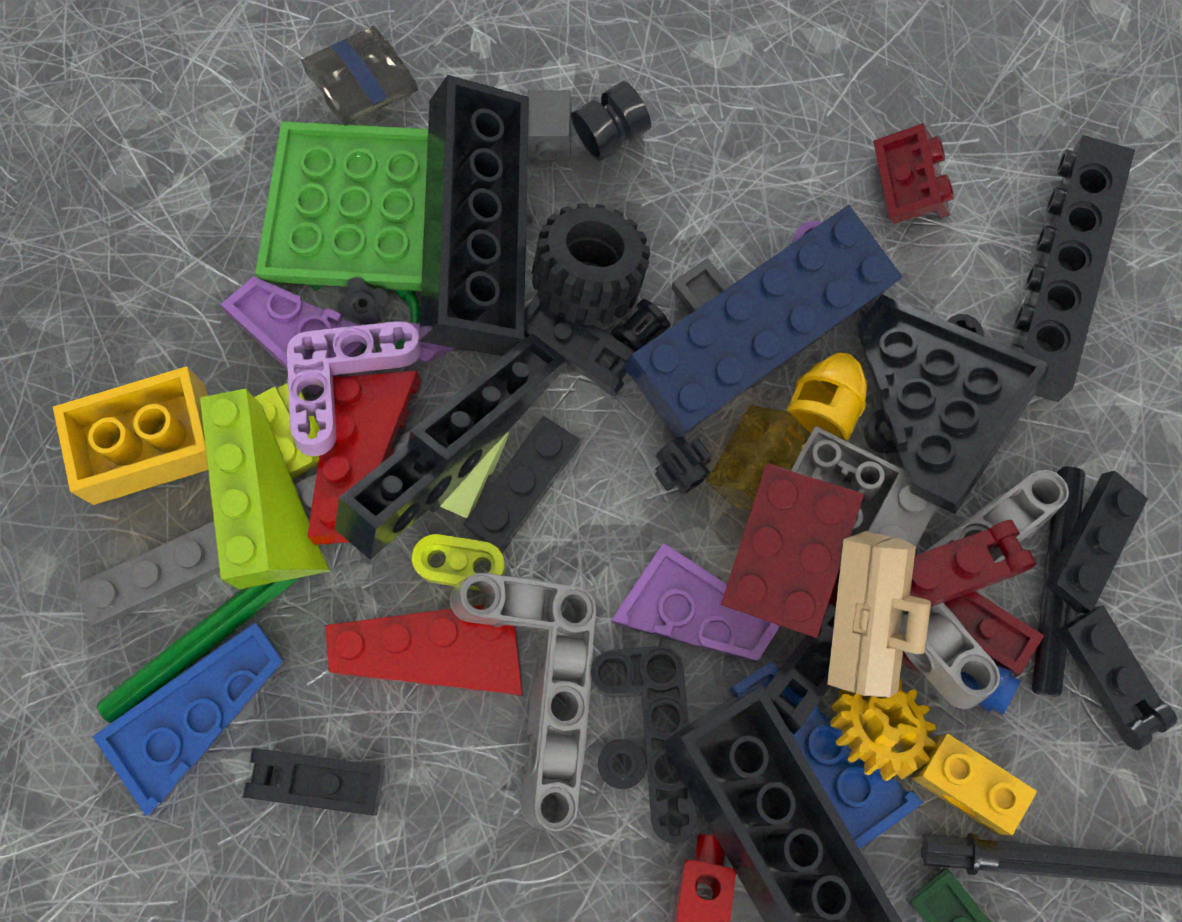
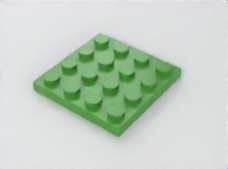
(345, 206)

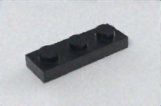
(522, 484)
(1096, 542)

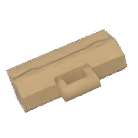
(869, 615)

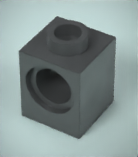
(549, 124)

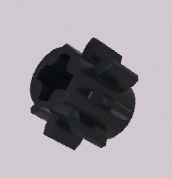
(683, 464)

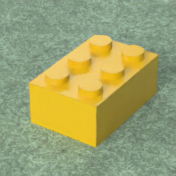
(133, 436)

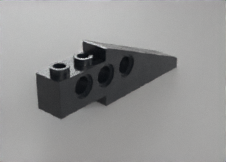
(445, 447)

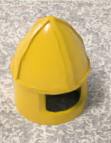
(830, 395)

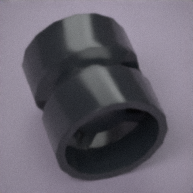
(615, 118)

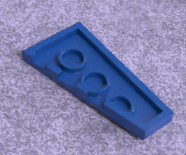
(178, 723)
(862, 800)

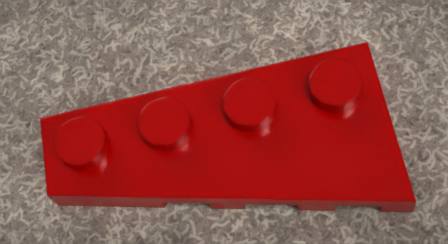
(367, 421)
(428, 650)

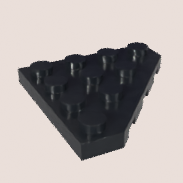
(944, 396)

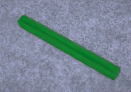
(188, 648)

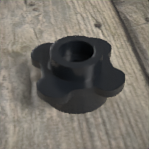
(359, 290)

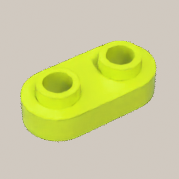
(461, 559)

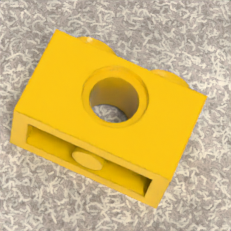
(975, 785)

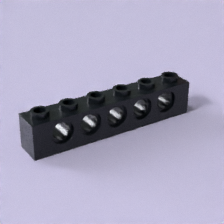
(1104, 171)

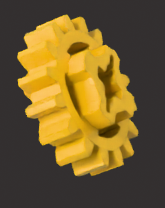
(882, 727)

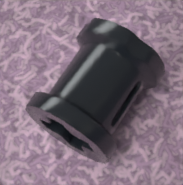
(646, 314)

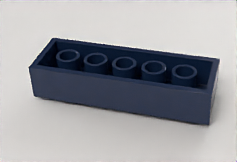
(761, 321)

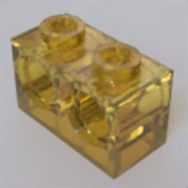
(759, 439)

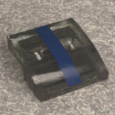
(359, 75)

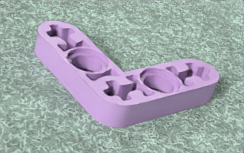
(322, 368)

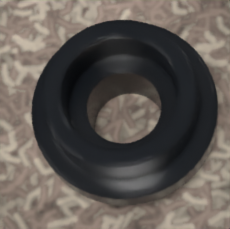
(628, 779)

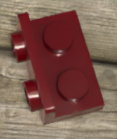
(912, 174)

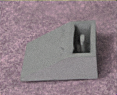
(887, 500)

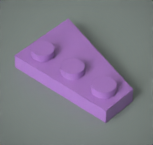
(277, 315)
(685, 605)

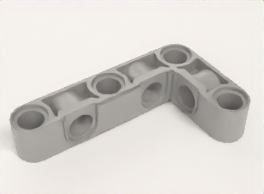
(948, 644)
(562, 669)

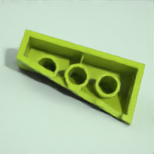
(253, 497)

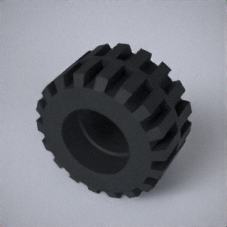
(594, 237)

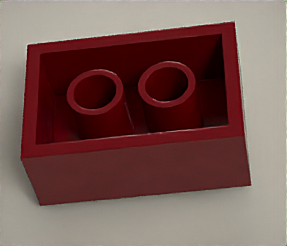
(792, 550)

